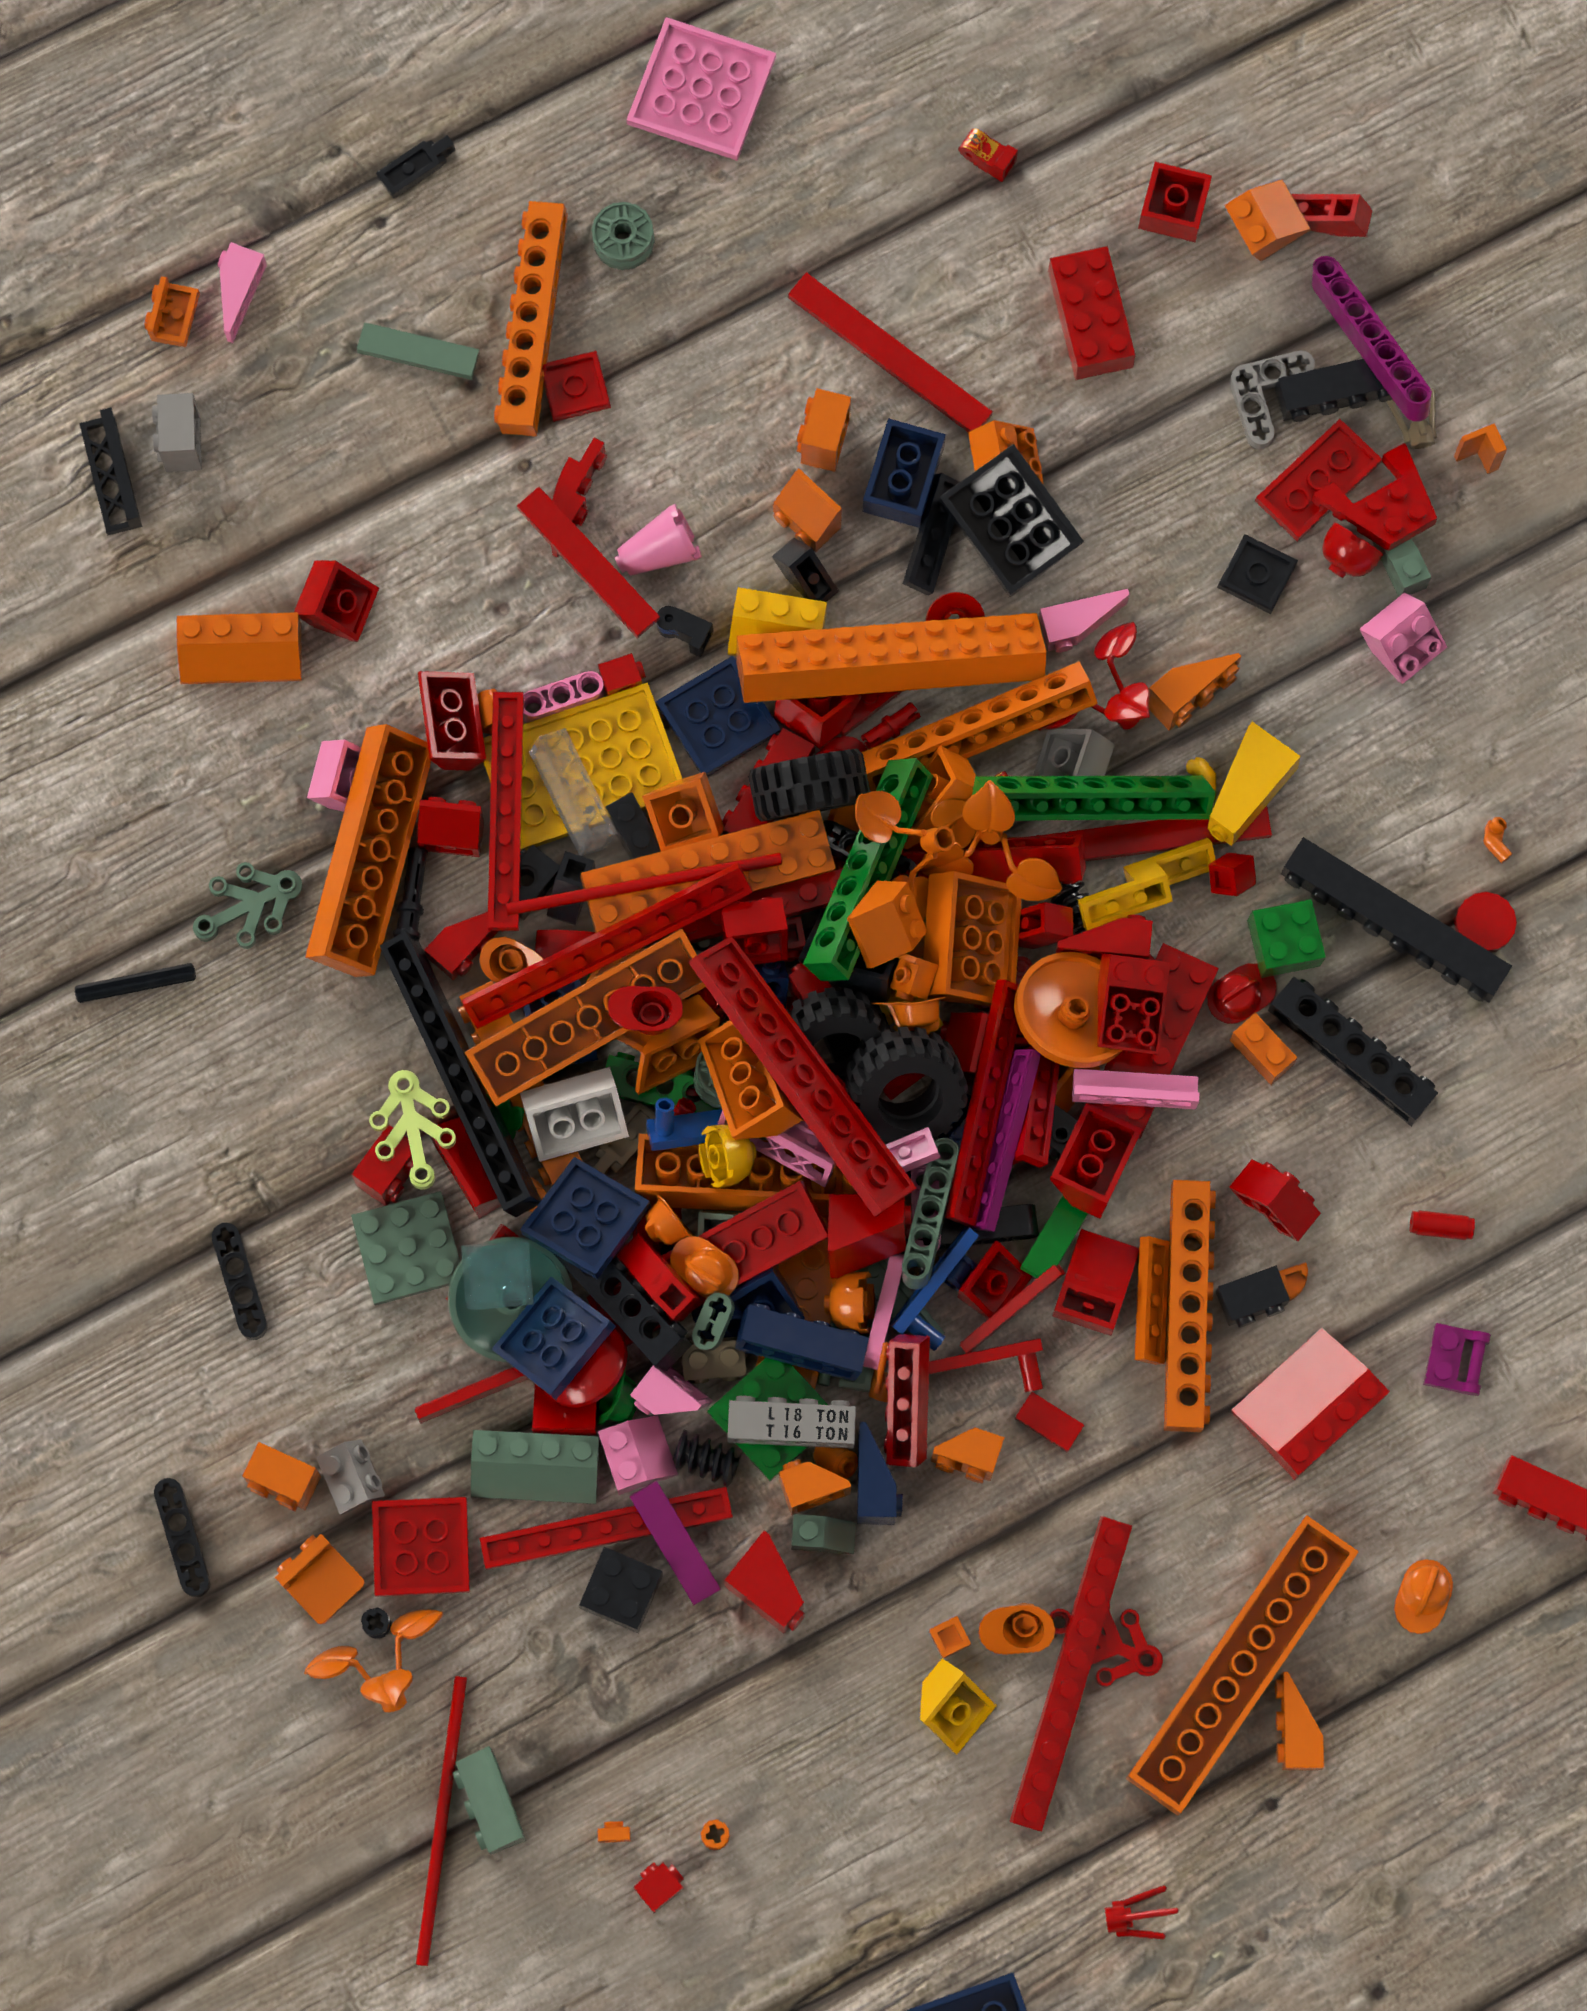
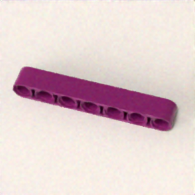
(1371, 338)

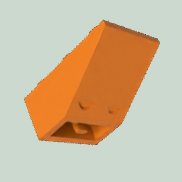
(1190, 686)

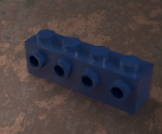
(802, 1342)

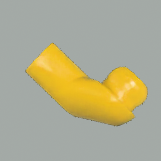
(1200, 766)

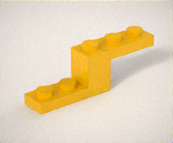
(1147, 884)

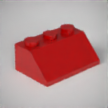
(452, 719)
(1094, 1159)
(467, 1169)

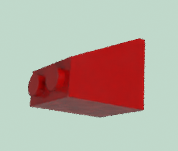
(859, 1237)
(766, 1585)

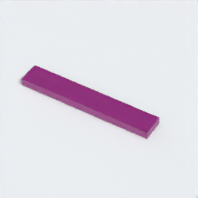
(1007, 1135)

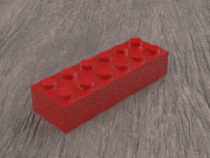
(1186, 992)

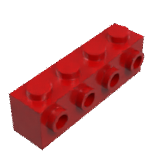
(907, 1400)

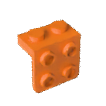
(319, 1579)

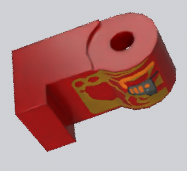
(988, 154)

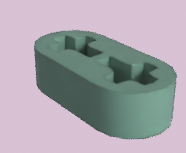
(706, 1318)

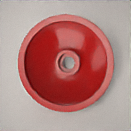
(598, 1374)

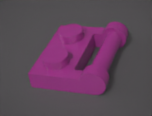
(1446, 1356)

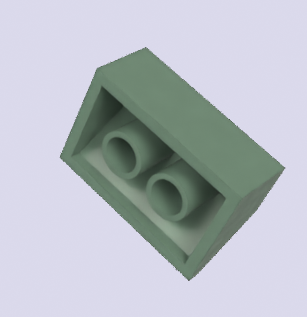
(488, 1801)

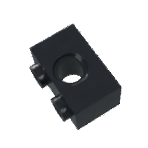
(543, 871)

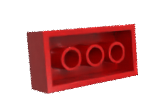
(1091, 313)

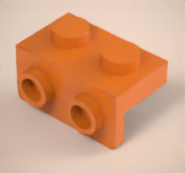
(171, 313)

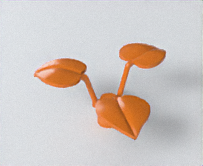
(992, 815)
(877, 818)
(388, 1687)

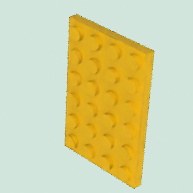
(619, 746)

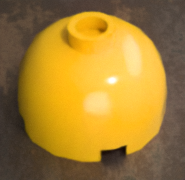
(725, 1158)

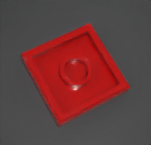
(575, 386)
(558, 1419)

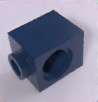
(777, 974)

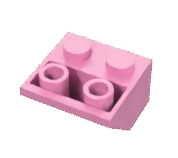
(1404, 637)

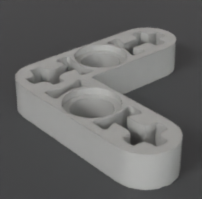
(1258, 383)

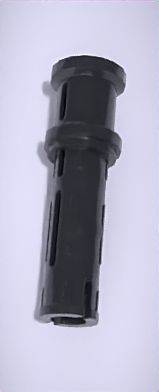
(410, 907)

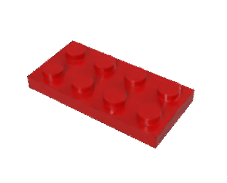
(1334, 457)

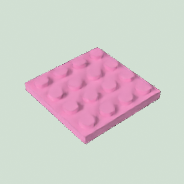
(701, 88)

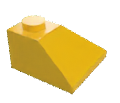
(953, 1705)

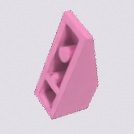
(239, 278)
(1073, 621)

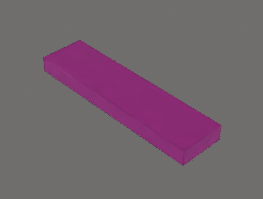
(675, 1542)

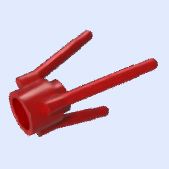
(1121, 1918)

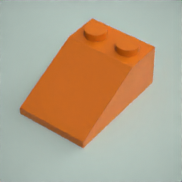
(951, 779)
(677, 1047)

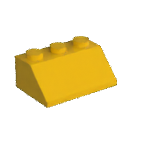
(772, 613)

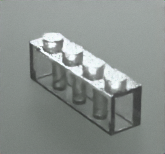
(572, 792)

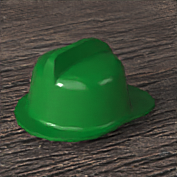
(618, 1403)

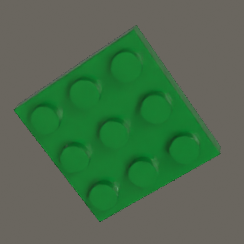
(767, 1380)

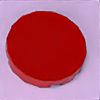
(1486, 920)

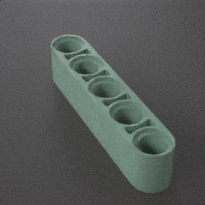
(929, 1227)

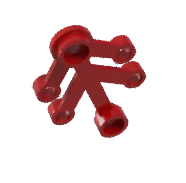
(1112, 1645)

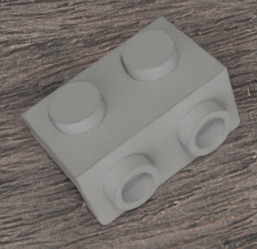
(350, 1475)

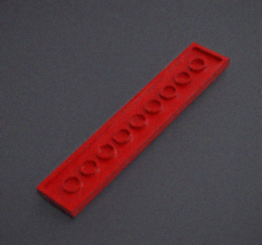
(802, 1075)

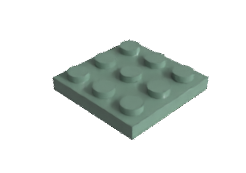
(406, 1247)

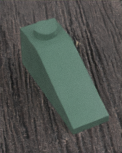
(1405, 568)

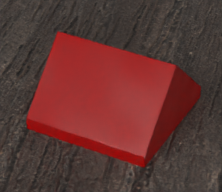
(994, 1281)

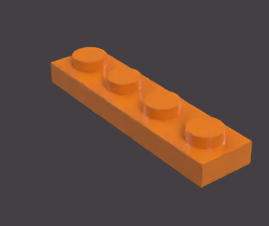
(1152, 1300)

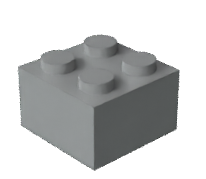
(177, 432)

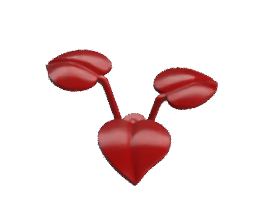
(1133, 700)

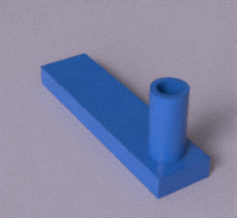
(679, 1130)
(908, 1316)

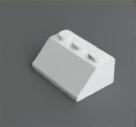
(574, 1114)

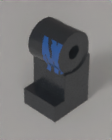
(686, 627)

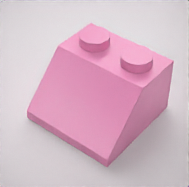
(334, 773)
(667, 1393)
(637, 1453)

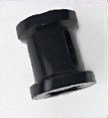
(375, 1613)

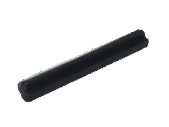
(135, 982)

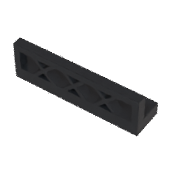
(119, 466)

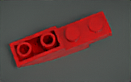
(576, 481)

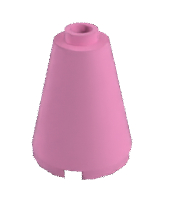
(659, 544)

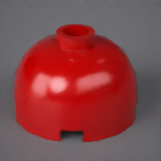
(1349, 553)

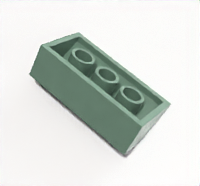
(534, 1466)

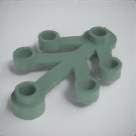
(250, 902)

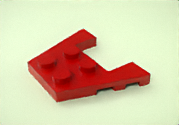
(1390, 513)

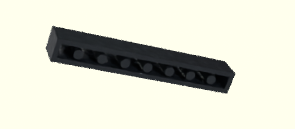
(1395, 920)

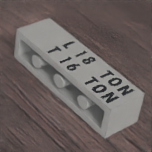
(791, 1423)

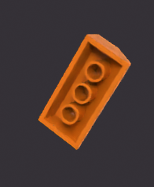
(239, 648)
(745, 1088)

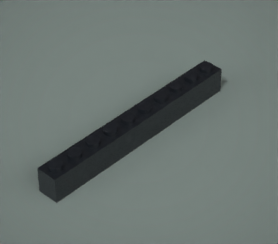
(447, 1048)

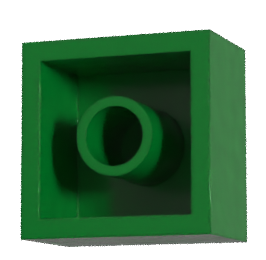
(1286, 938)

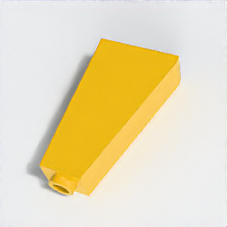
(1252, 782)

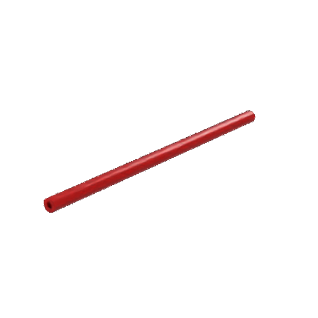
(638, 884)
(441, 1821)

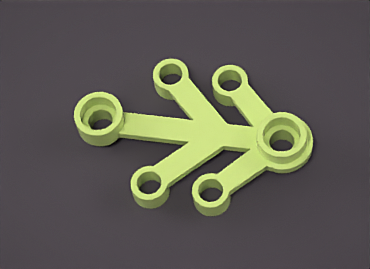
(411, 1123)

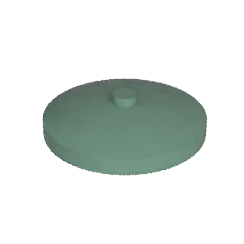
(485, 1327)

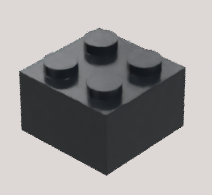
(621, 1590)

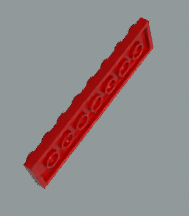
(757, 1238)

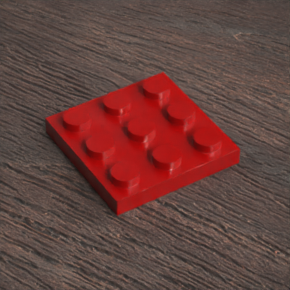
(420, 1546)

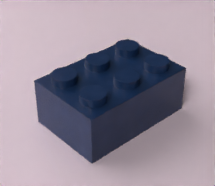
(903, 472)

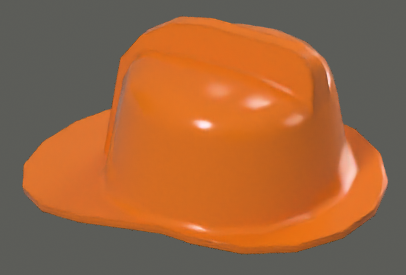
(505, 957)
(918, 1014)
(664, 1224)
(704, 1266)
(1423, 1596)
(1016, 1629)

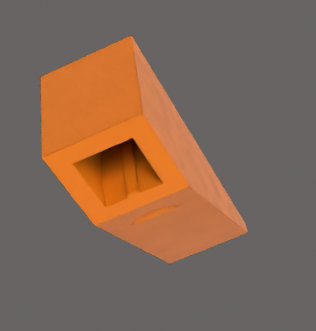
(1301, 1736)

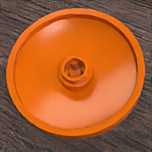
(1060, 1010)

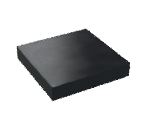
(1257, 574)

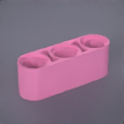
(571, 686)

